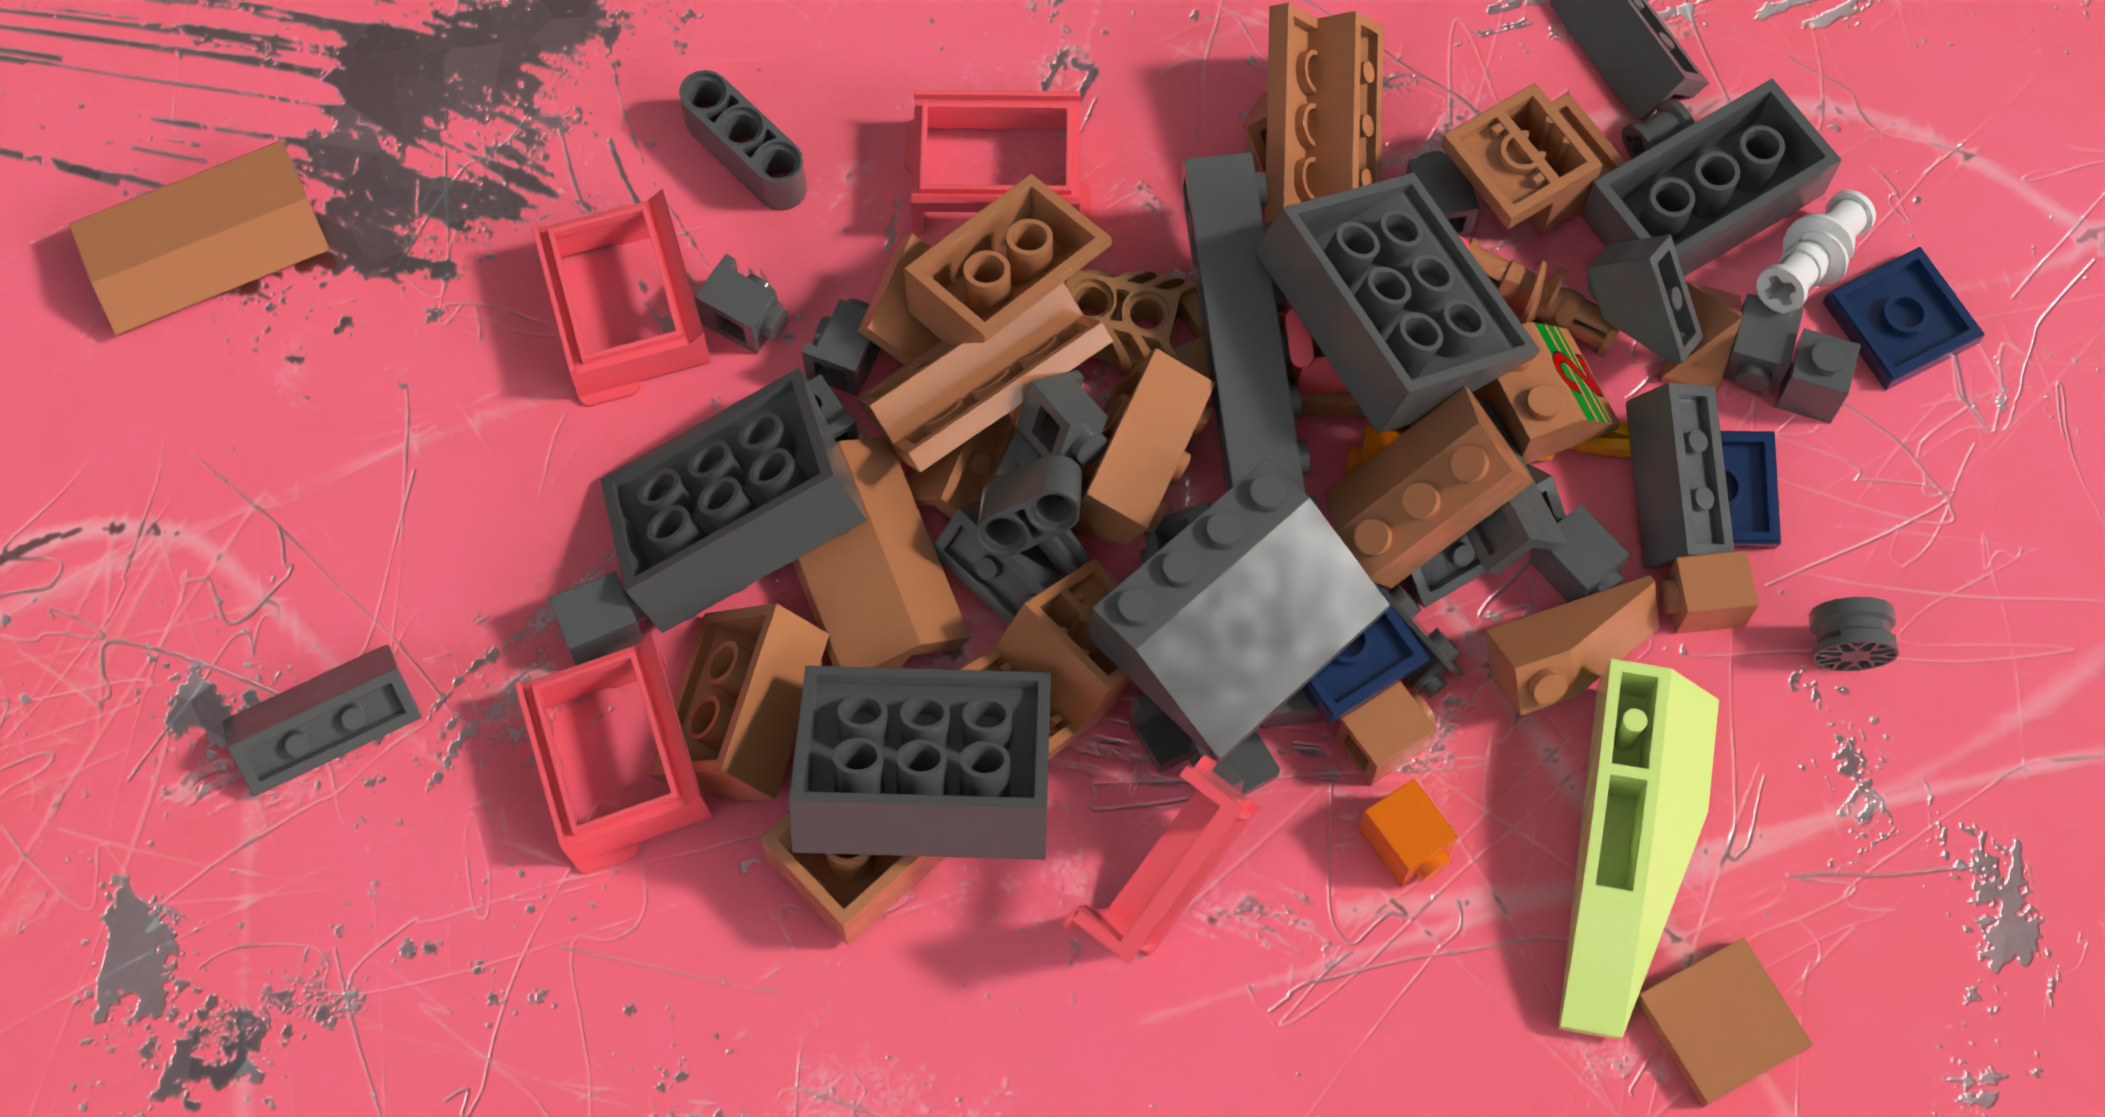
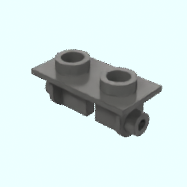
(1436, 645)

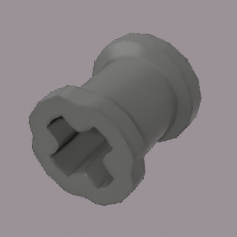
(1666, 122)

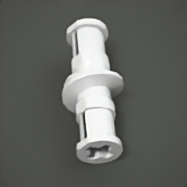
(1816, 251)

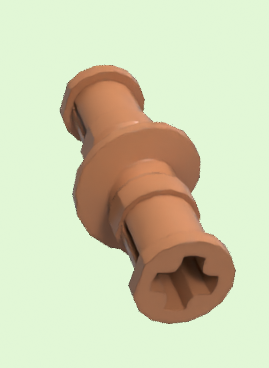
(1546, 298)

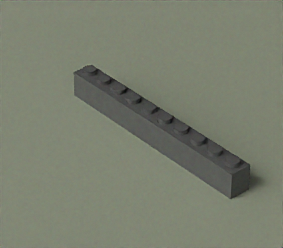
(1243, 336)

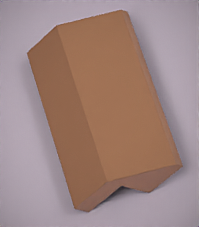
(1322, 105)
(198, 237)
(968, 386)
(882, 580)

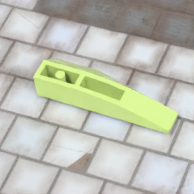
(1636, 835)

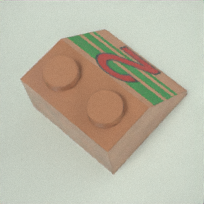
(1551, 398)

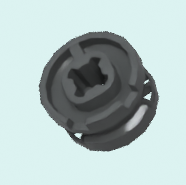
(1853, 633)

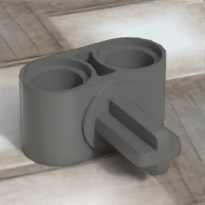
(1032, 509)

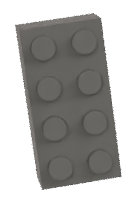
(1716, 179)

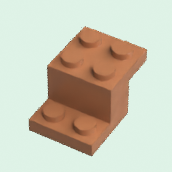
(1532, 158)
(1053, 637)

